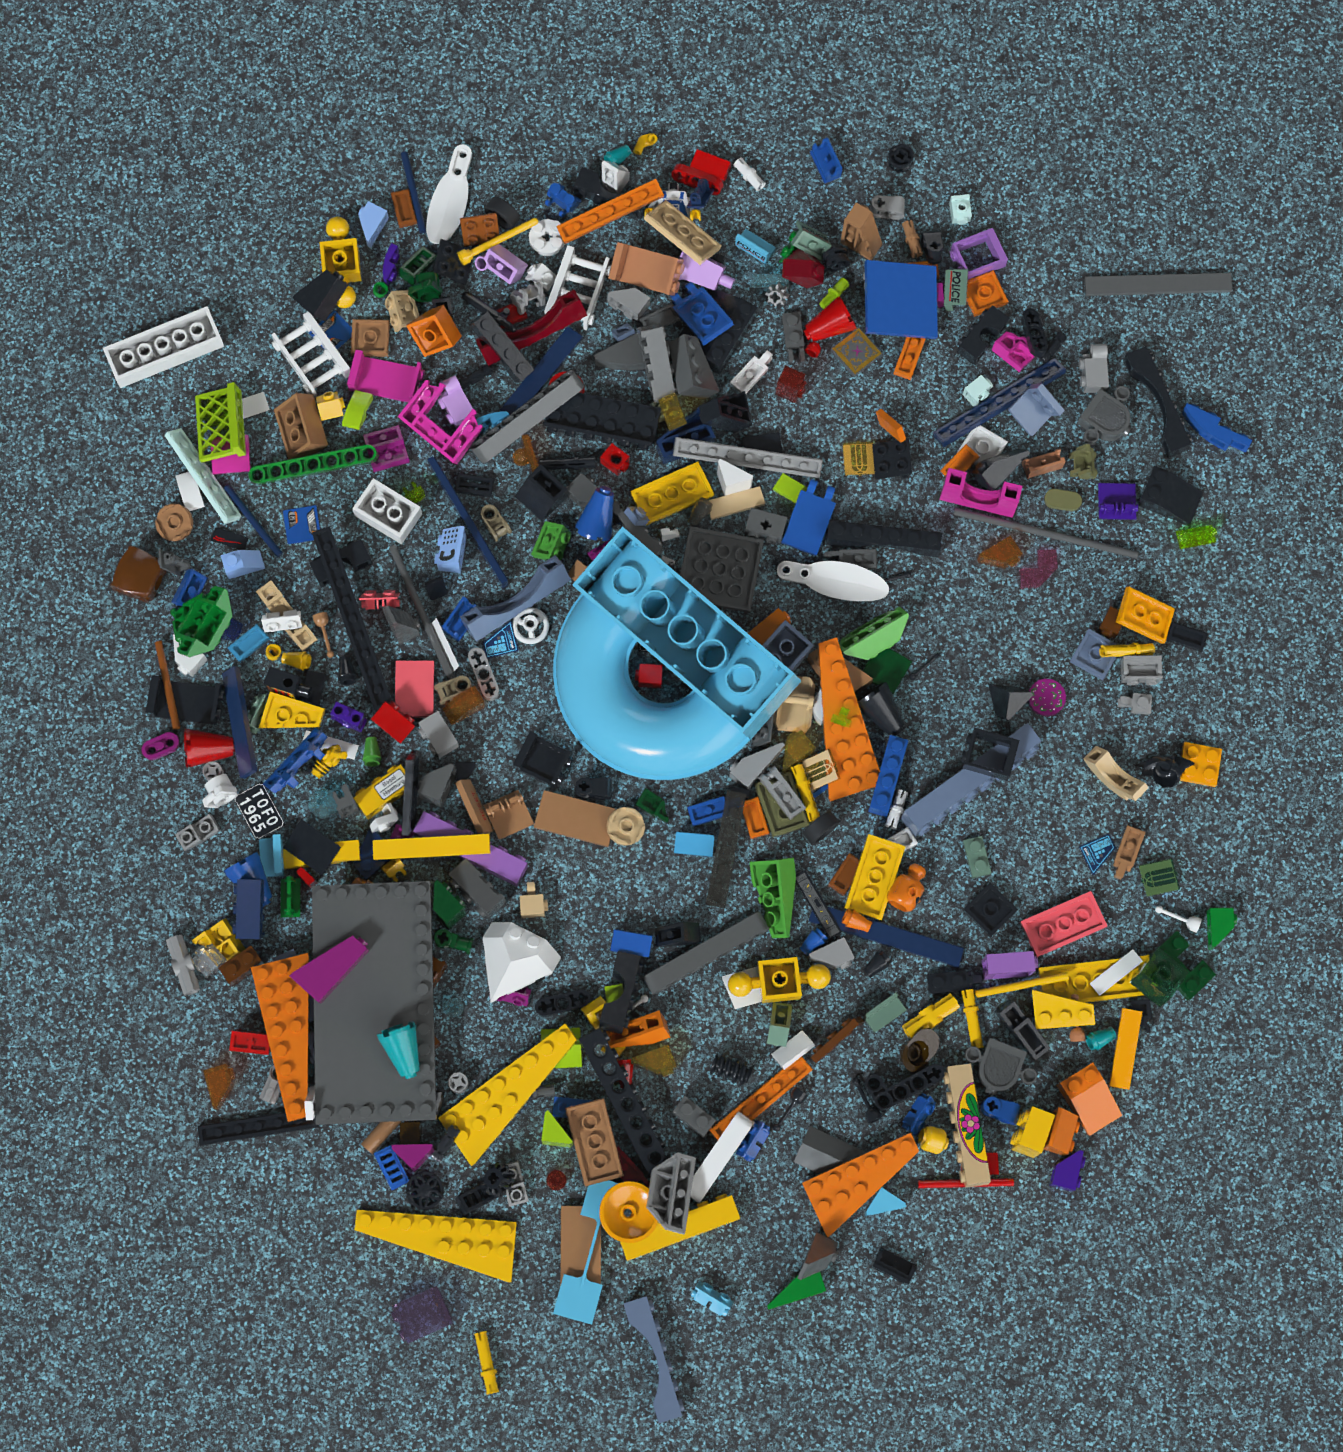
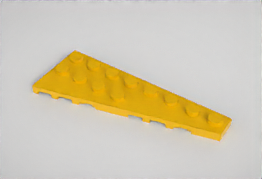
(498, 1101)

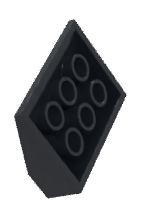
(723, 346)

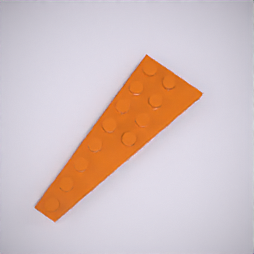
(851, 746)
(286, 1022)

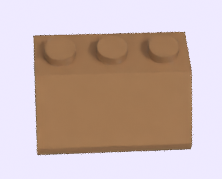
(300, 426)

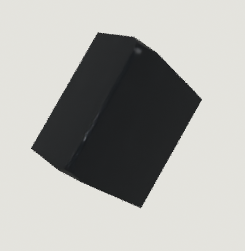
(436, 588)

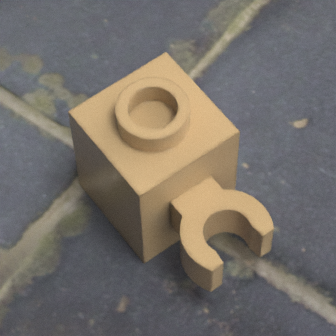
(532, 904)

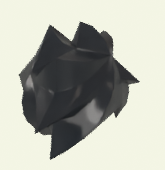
(1165, 769)

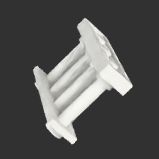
(565, 275)
(329, 353)

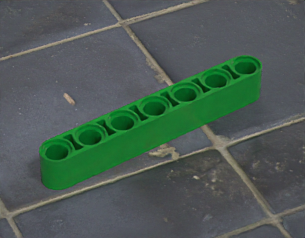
(304, 462)

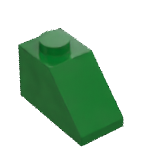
(1219, 924)

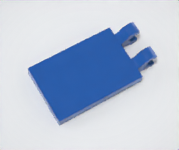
(701, 314)
(809, 520)

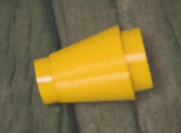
(297, 659)

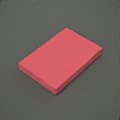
(415, 688)

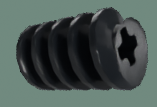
(731, 1069)

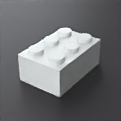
(387, 511)

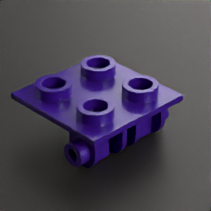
(1117, 501)

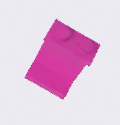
(384, 378)

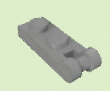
(782, 793)

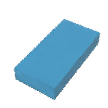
(248, 643)

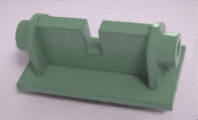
(258, 705)

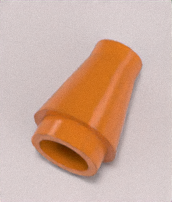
(855, 920)

